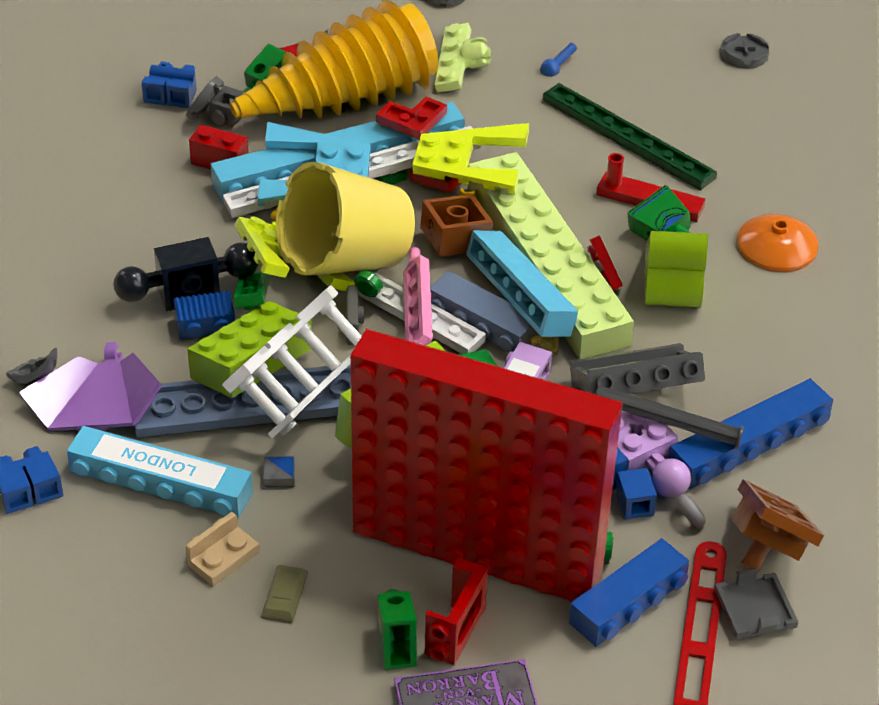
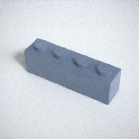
(482, 310)

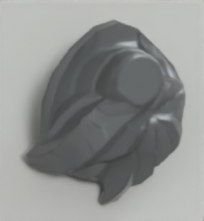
(34, 369)

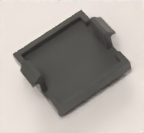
(755, 604)

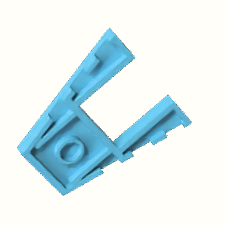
(331, 150)

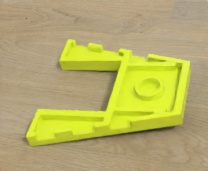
(450, 152)
(264, 242)

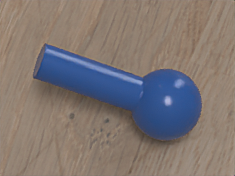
(552, 66)

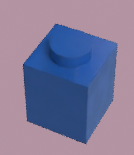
(636, 493)

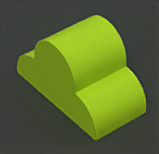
(675, 268)

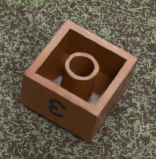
(450, 222)

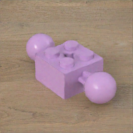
(648, 446)

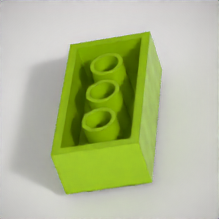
(226, 350)

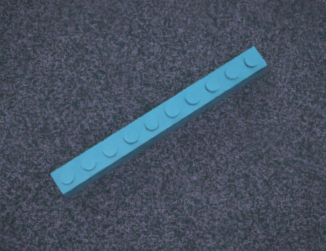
(275, 164)

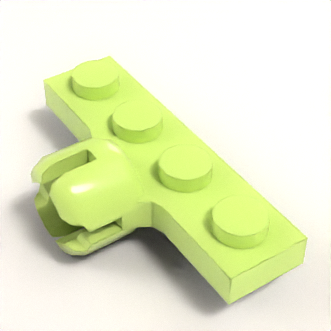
(457, 54)

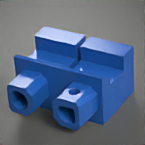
(169, 85)
(34, 471)

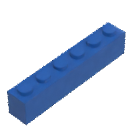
(765, 428)

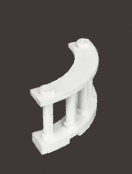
(277, 348)

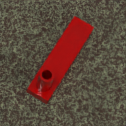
(633, 191)

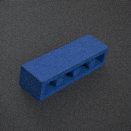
(629, 592)

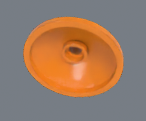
(777, 242)

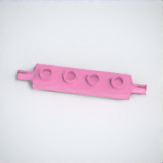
(417, 299)

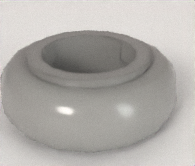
(691, 511)

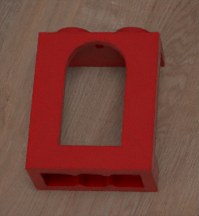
(444, 634)

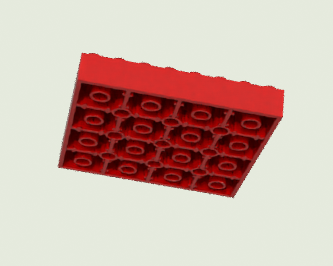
(481, 464)

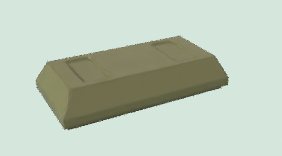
(284, 593)

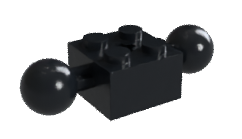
(184, 270)

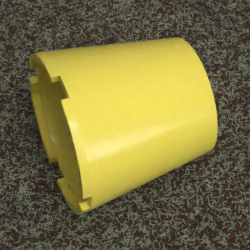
(342, 222)

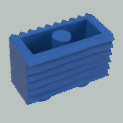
(203, 314)

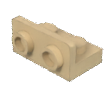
(220, 550)

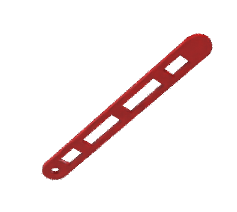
(703, 594)

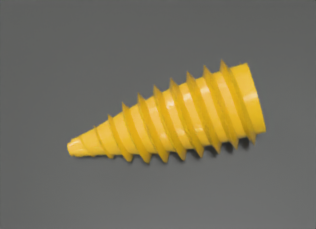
(350, 63)

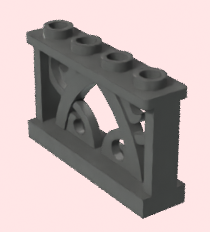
(638, 369)

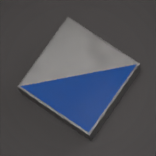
(279, 471)

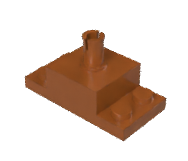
(772, 524)

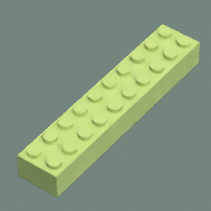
(548, 242)

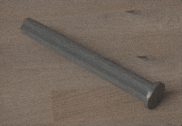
(674, 417)

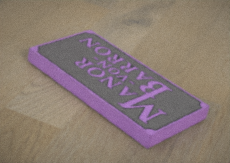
(477, 685)

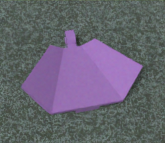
(93, 393)

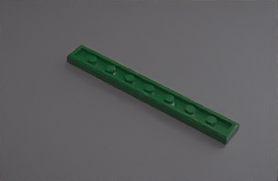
(630, 136)

